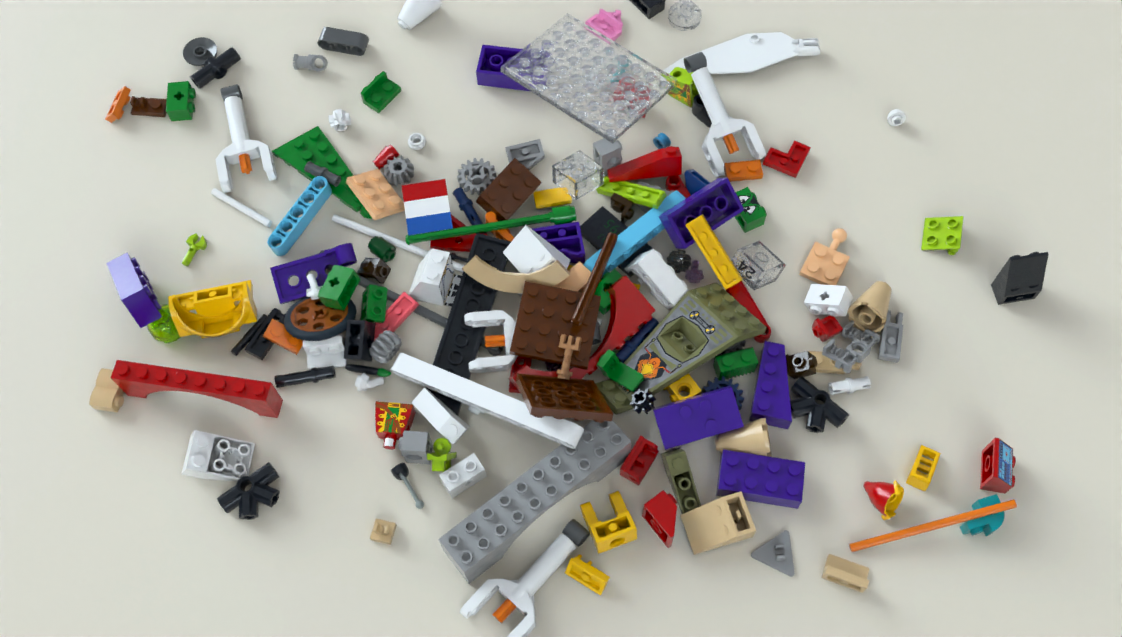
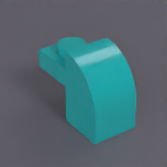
(985, 524)

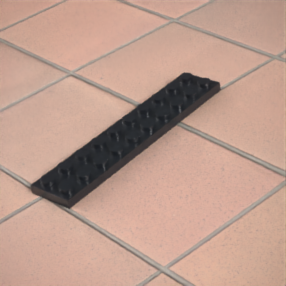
(459, 341)

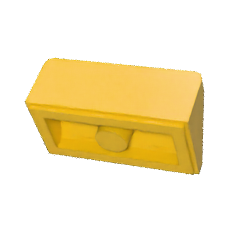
(551, 198)

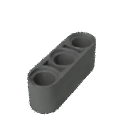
(343, 41)

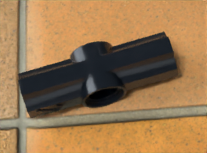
(215, 67)

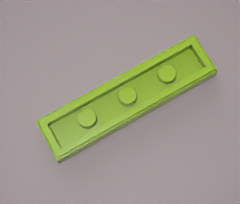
(636, 193)

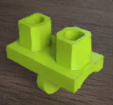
(441, 457)

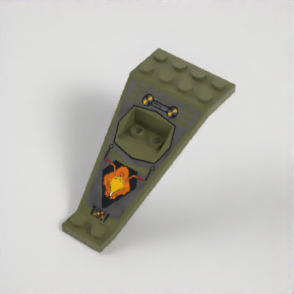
(688, 336)

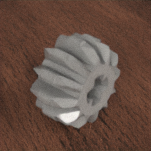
(399, 171)
(385, 346)

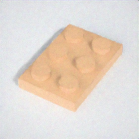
(375, 194)

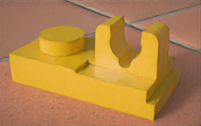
(587, 574)

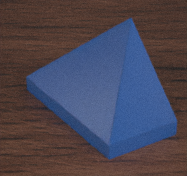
(694, 181)

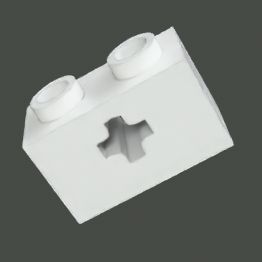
(828, 300)
(463, 475)

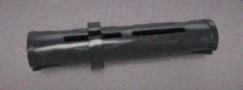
(312, 375)

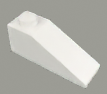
(440, 416)

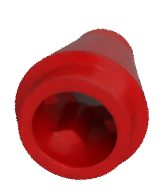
(386, 154)

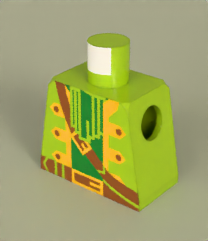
(685, 88)

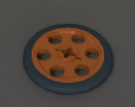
(317, 317)

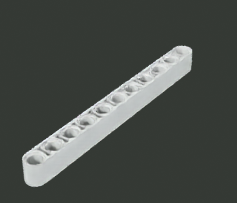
(486, 400)

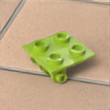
(942, 234)

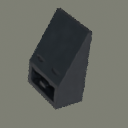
(1020, 278)

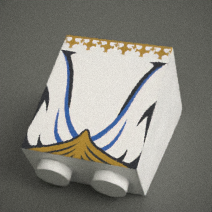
(433, 278)

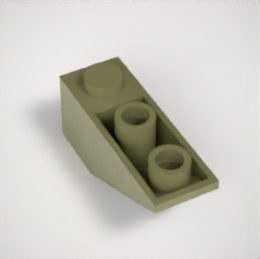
(681, 479)

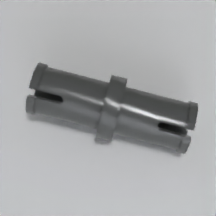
(322, 171)

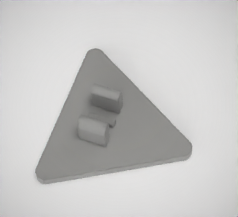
(777, 554)

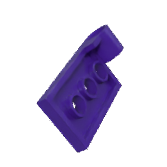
(340, 255)

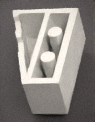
(658, 277)

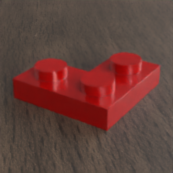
(790, 162)

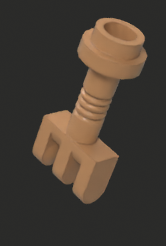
(569, 347)

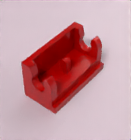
(639, 460)

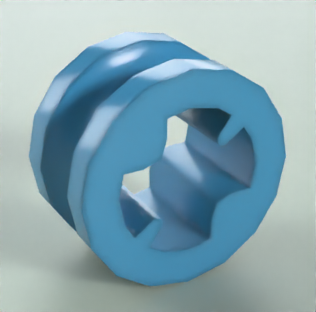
(662, 141)

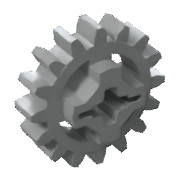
(476, 175)

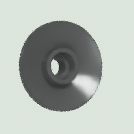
(199, 50)

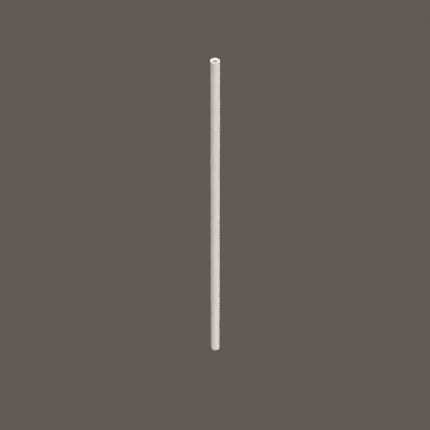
(396, 242)

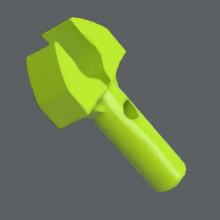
(202, 244)

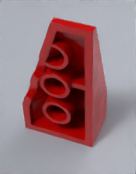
(652, 165)

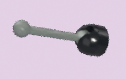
(401, 472)

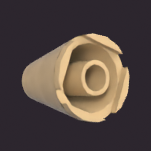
(871, 308)
(749, 439)

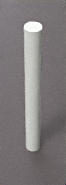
(251, 213)

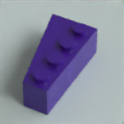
(771, 389)

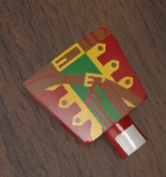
(392, 420)

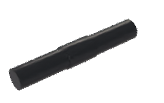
(248, 336)

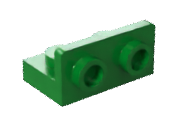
(380, 92)
(374, 304)

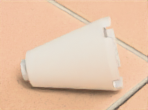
(416, 11)

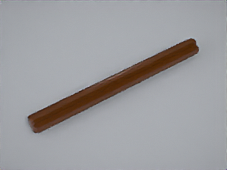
(594, 279)

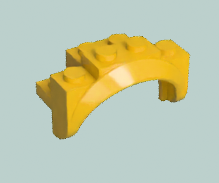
(215, 308)

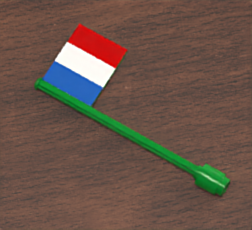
(430, 215)

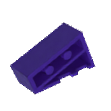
(566, 239)

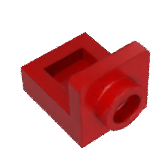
(826, 328)

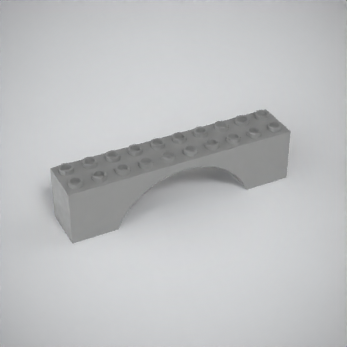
(493, 527)

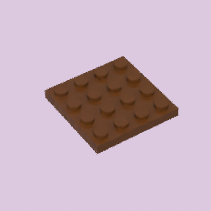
(544, 317)
(563, 398)

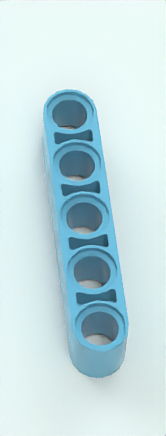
(296, 223)

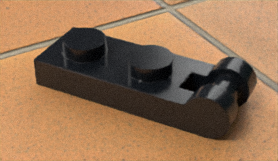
(259, 345)

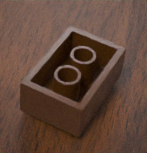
(508, 190)

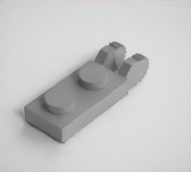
(891, 339)

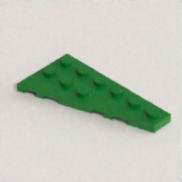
(316, 148)

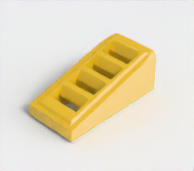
(918, 479)

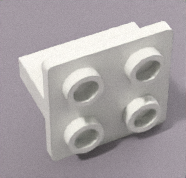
(326, 352)

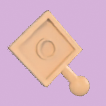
(824, 263)

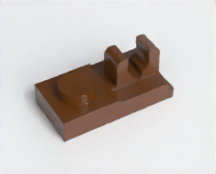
(148, 106)

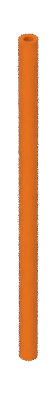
(933, 525)

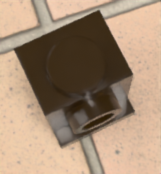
(801, 364)

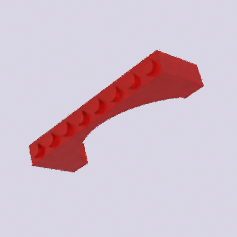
(627, 312)
(143, 379)

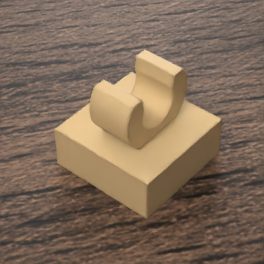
(383, 531)

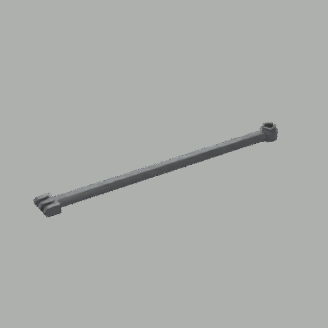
(422, 311)

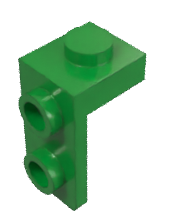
(619, 372)

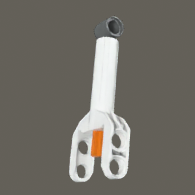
(722, 124)
(242, 148)
(498, 318)
(521, 592)

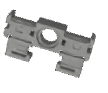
(849, 357)

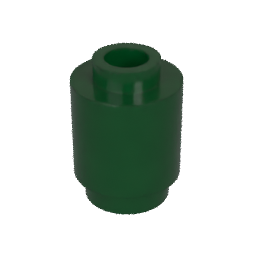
(382, 248)

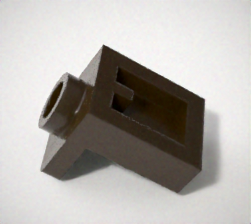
(623, 206)

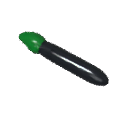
(368, 370)

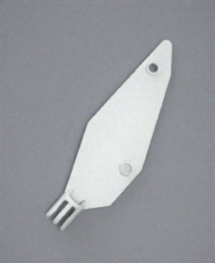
(753, 52)

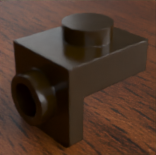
(374, 268)

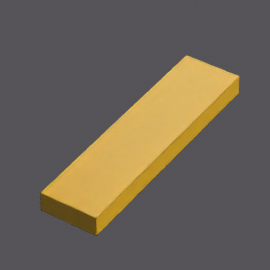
(714, 252)

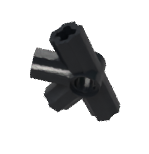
(816, 412)
(249, 499)

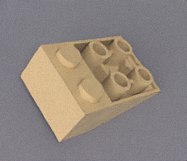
(718, 523)

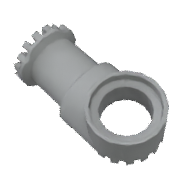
(308, 62)

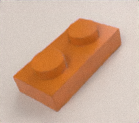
(121, 99)
(743, 170)
(278, 334)

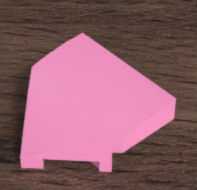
(607, 23)

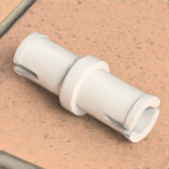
(849, 385)

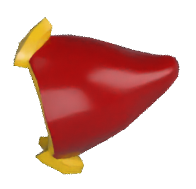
(885, 497)

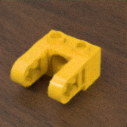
(614, 531)

